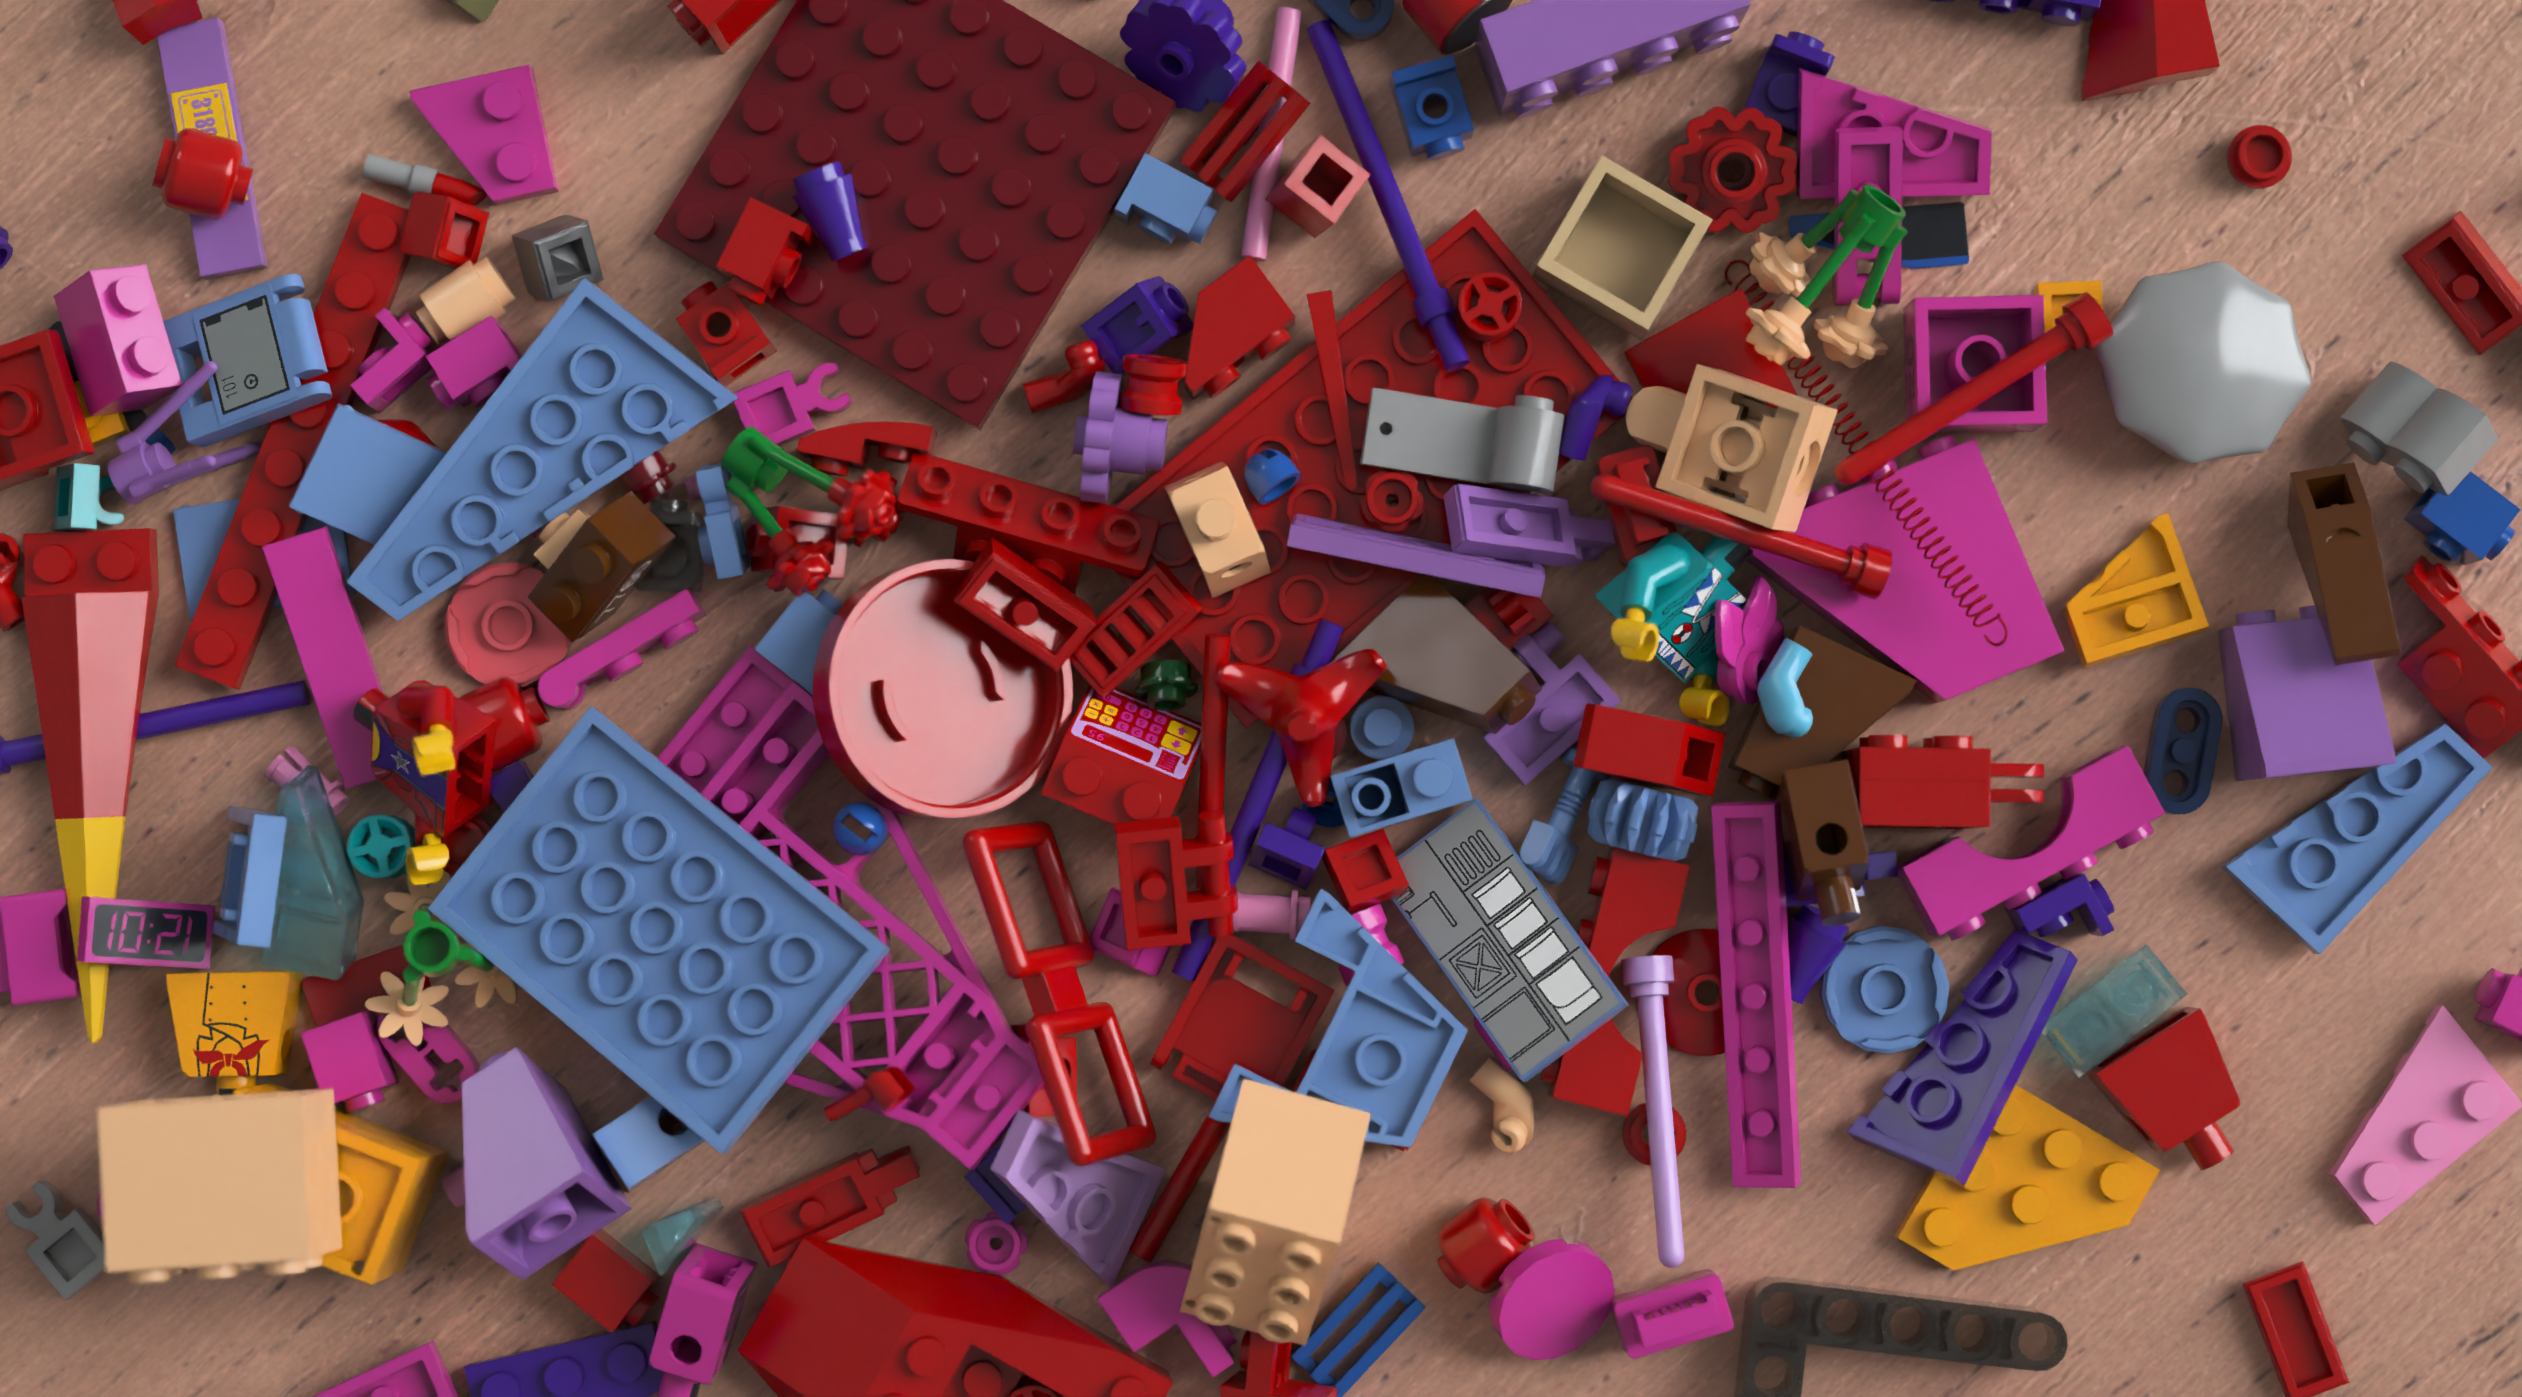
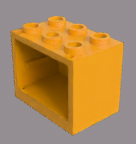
(382, 1192)

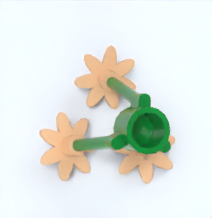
(431, 952)

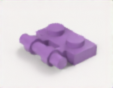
(1558, 707)

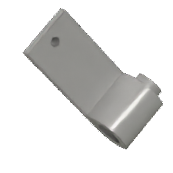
(1465, 441)

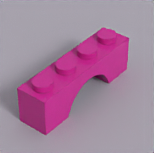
(2099, 805)

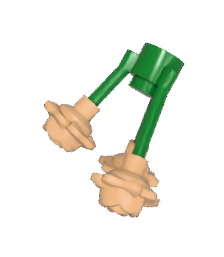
(1779, 266)

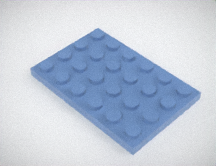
(659, 929)

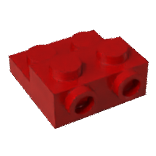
(38, 409)

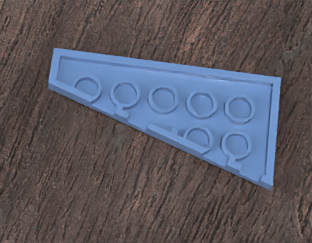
(559, 427)

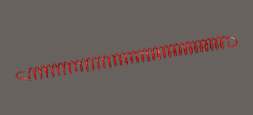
(1752, 288)

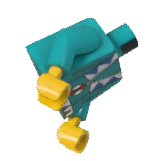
(1668, 612)

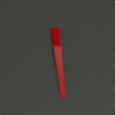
(1326, 337)

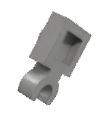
(68, 1247)

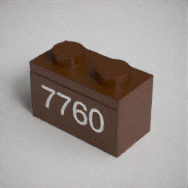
(601, 566)

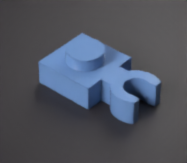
(723, 536)

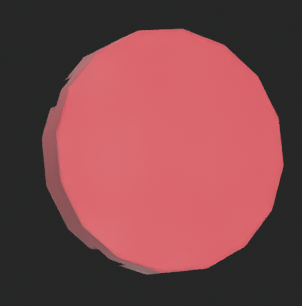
(499, 630)

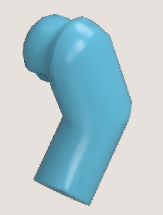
(1780, 694)

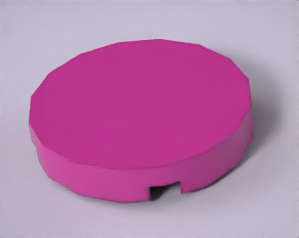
(1552, 1299)

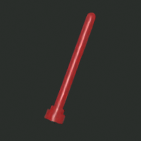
(2078, 327)
(1861, 568)

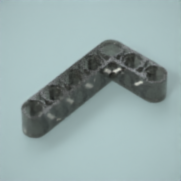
(1872, 1331)

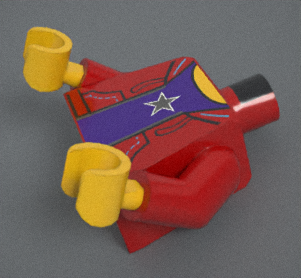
(435, 760)

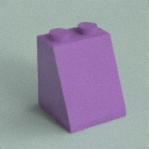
(2293, 704)
(530, 1166)

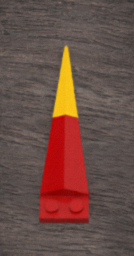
(89, 649)

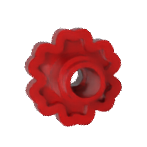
(1765, 176)

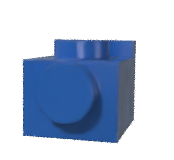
(1423, 134)

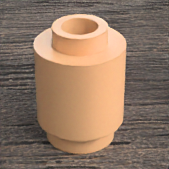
(464, 299)

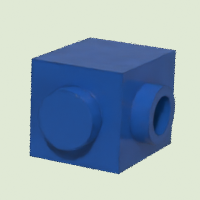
(2466, 523)

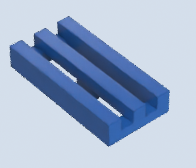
(1395, 1291)

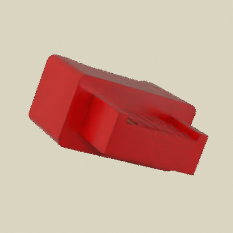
(1631, 529)

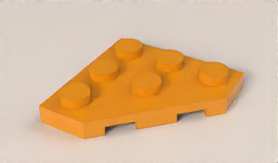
(2030, 1189)

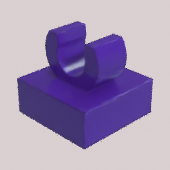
(1287, 851)

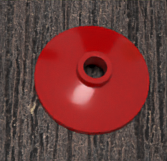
(1688, 1024)

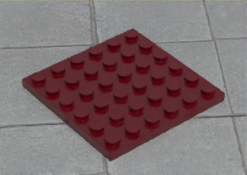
(975, 171)

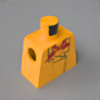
(234, 1024)

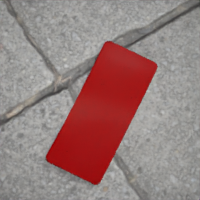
(335, 1000)

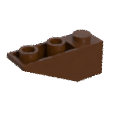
(2342, 562)

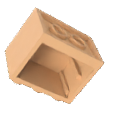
(219, 1184)
(1275, 1213)

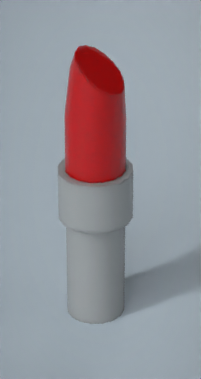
(421, 179)

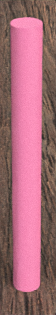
(1266, 177)

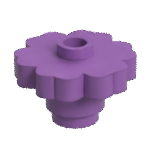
(1115, 439)

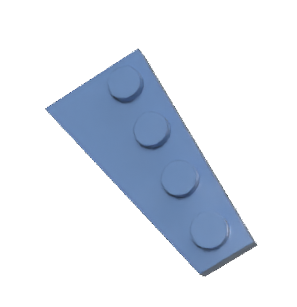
(2347, 846)

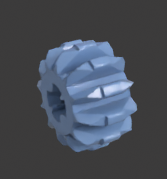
(1642, 820)

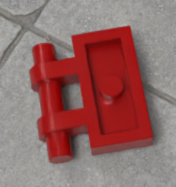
(1154, 882)

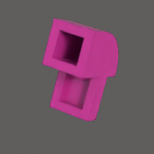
(1150, 1303)

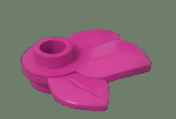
(1747, 641)

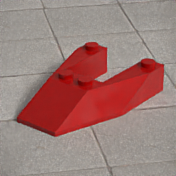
(920, 1328)

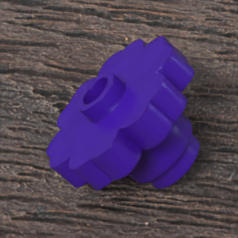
(1184, 50)

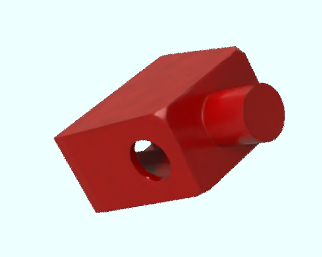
(2173, 1087)

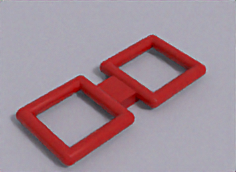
(1057, 992)

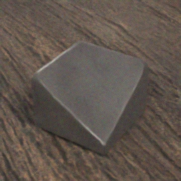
(557, 257)

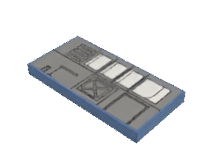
(1504, 941)

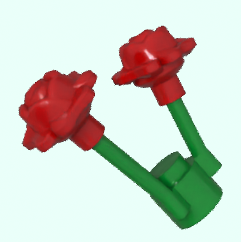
(865, 511)

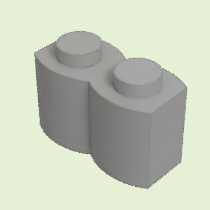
(2418, 430)

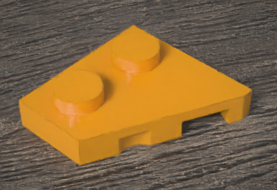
(2137, 600)

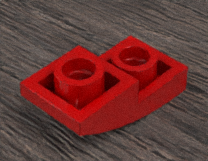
(849, 445)

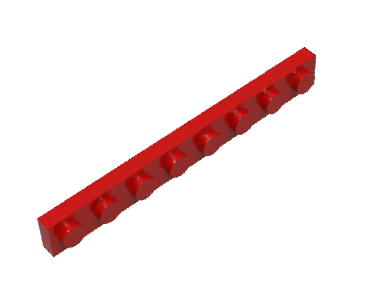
(241, 584)

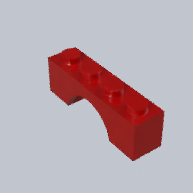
(1633, 899)

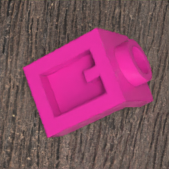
(392, 372)

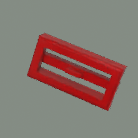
(1227, 118)

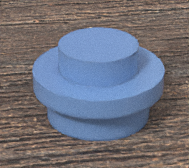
(1382, 727)

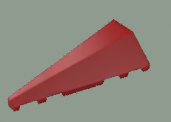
(2147, 45)

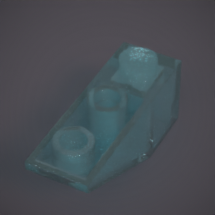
(317, 888)

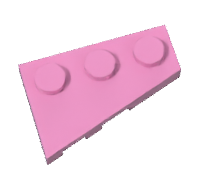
(2425, 1120)

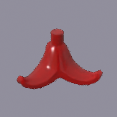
(1304, 710)

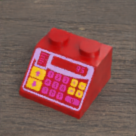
(1124, 759)

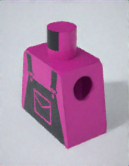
(699, 1319)

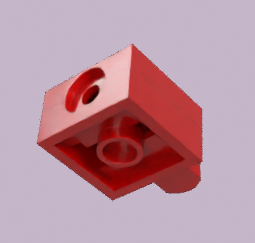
(1932, 785)

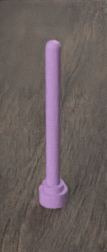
(1648, 984)

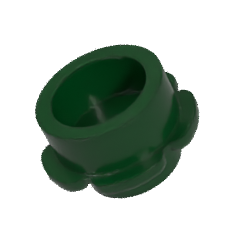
(1166, 684)

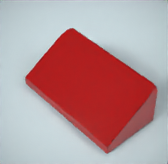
(2468, 282)
(1025, 605)

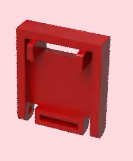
(1235, 1024)

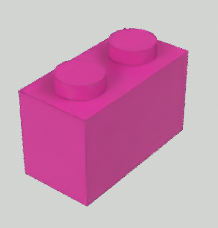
(117, 340)

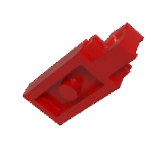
(827, 1201)

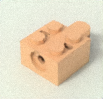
(1731, 443)

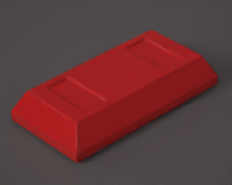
(2295, 1332)

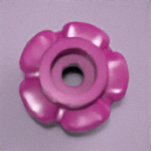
(999, 1260)

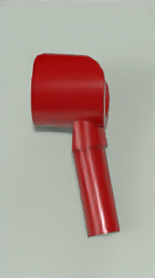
(886, 1087)

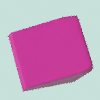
(1109, 939)

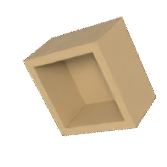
(1621, 247)

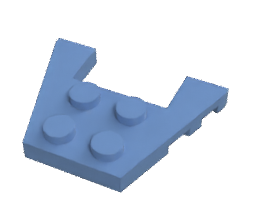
(1383, 1043)

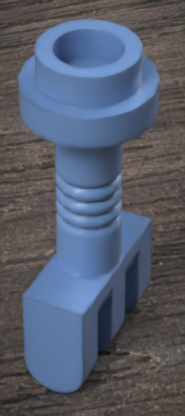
(1548, 845)

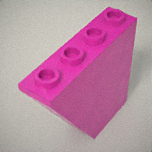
(1915, 619)

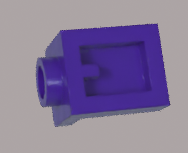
(1777, 80)
(1139, 322)
(2052, 907)

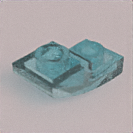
(2113, 1011)

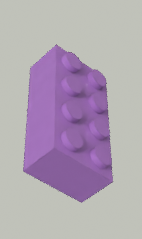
(1582, 43)

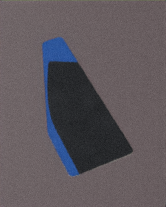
(1933, 238)

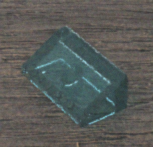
(677, 1233)

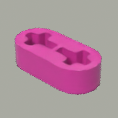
(422, 1068)

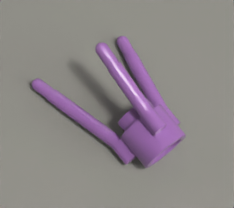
(150, 469)

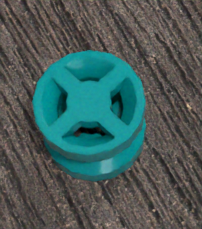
(370, 848)

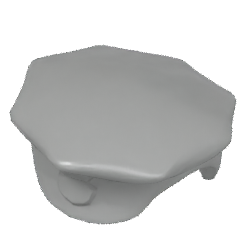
(2204, 363)

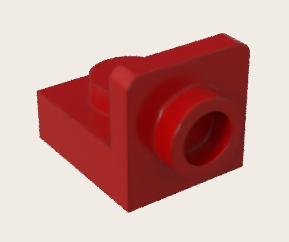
(805, 526)

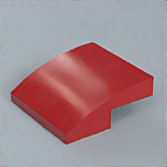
(1707, 338)

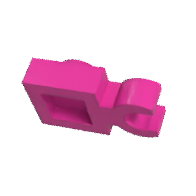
(784, 409)

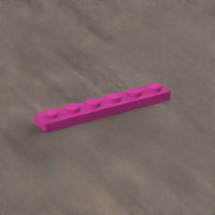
(1756, 994)

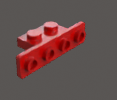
(1033, 521)
(2464, 663)

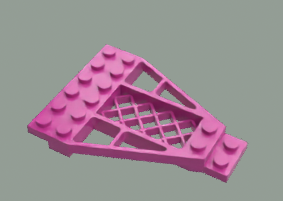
(970, 1072)

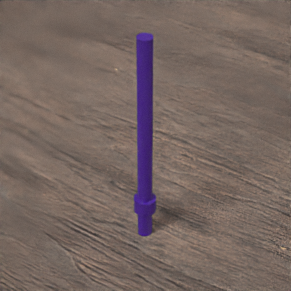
(1432, 303)
(178, 718)
(1256, 801)

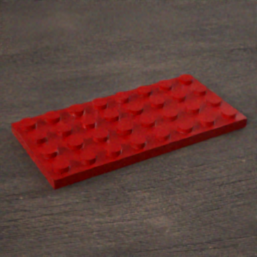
(1290, 412)

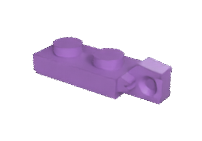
(1522, 527)

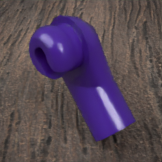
(1586, 411)

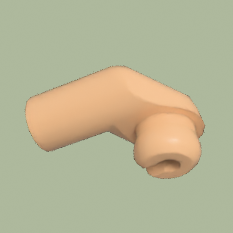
(1511, 1106)

